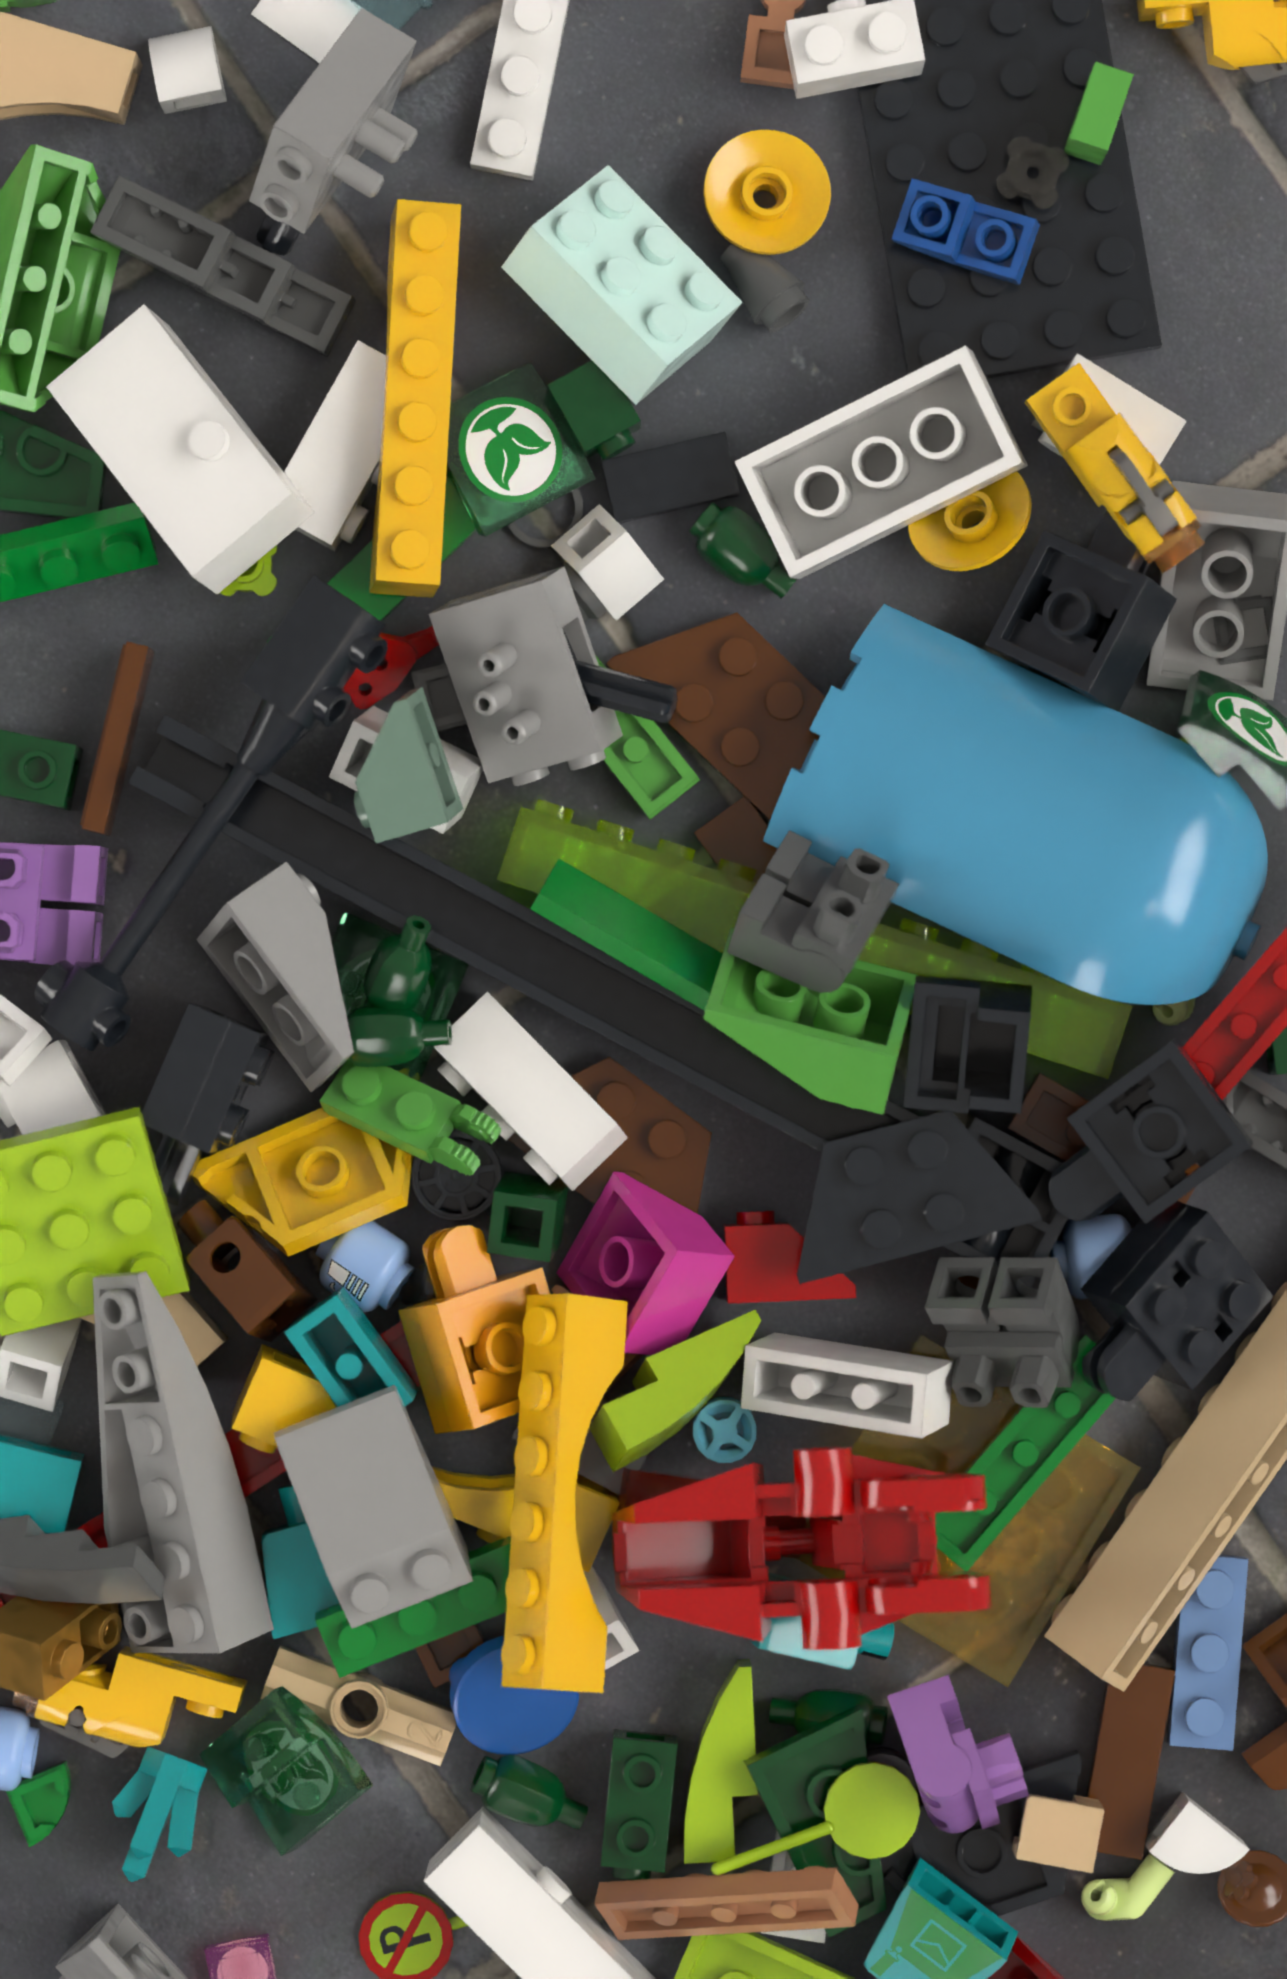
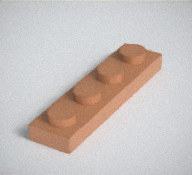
(727, 1903)

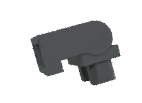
(812, 916)
(1005, 1329)

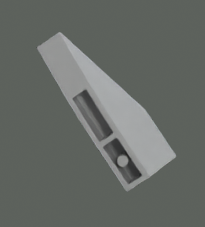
(171, 1479)

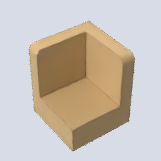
(1060, 1832)

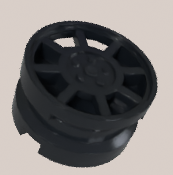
(452, 1193)

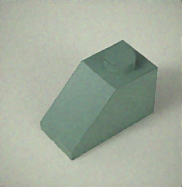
(406, 774)

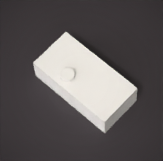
(180, 449)
(881, 463)
(524, 1908)

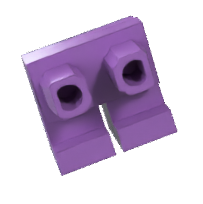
(54, 875)
(953, 1773)

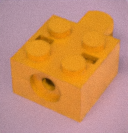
(470, 1334)

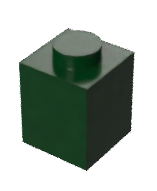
(596, 411)
(527, 1217)

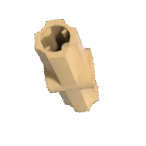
(402, 1718)

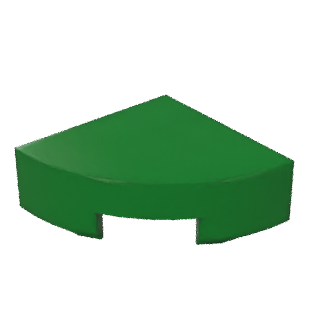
(41, 1801)

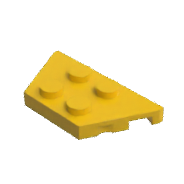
(307, 1180)

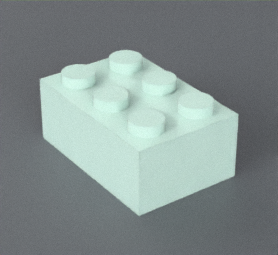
(621, 284)

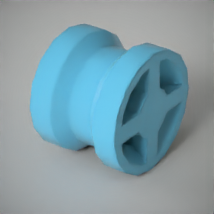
(727, 1444)

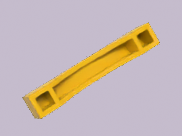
(416, 398)
(286, 1391)
(551, 1620)

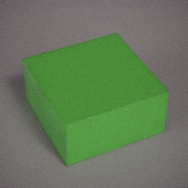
(1098, 113)

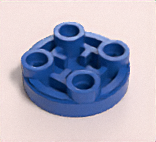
(504, 1717)

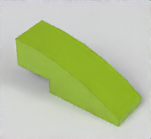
(670, 1391)
(720, 1770)

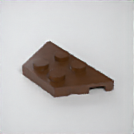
(735, 703)
(663, 1142)

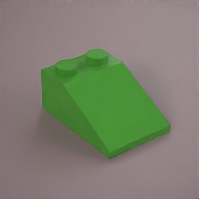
(829, 1043)

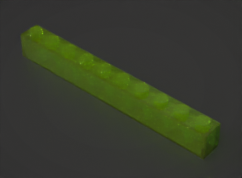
(706, 903)

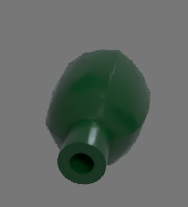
(740, 549)
(399, 967)
(393, 1035)
(825, 1703)
(525, 1793)

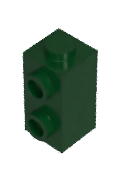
(38, 770)
(638, 1803)

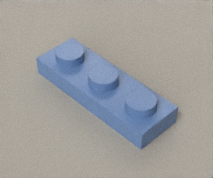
(1209, 1659)

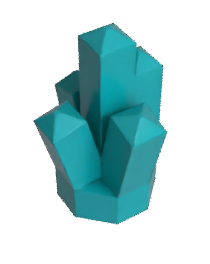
(171, 1789)

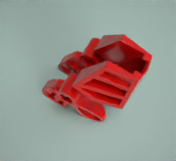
(706, 1548)

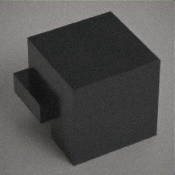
(967, 1045)

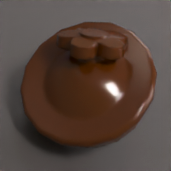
(1255, 1889)

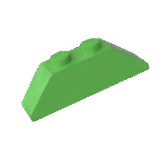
(51, 273)

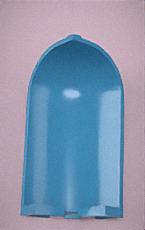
(1030, 817)

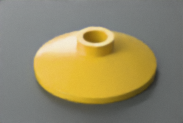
(773, 164)
(951, 543)

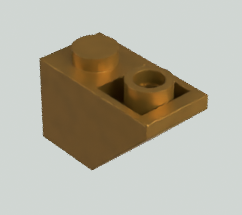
(52, 1642)

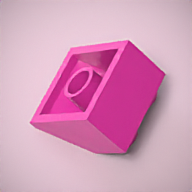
(649, 1254)

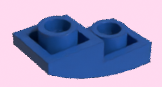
(965, 231)

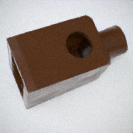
(261, 1289)

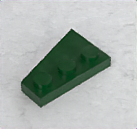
(47, 472)
(794, 1787)

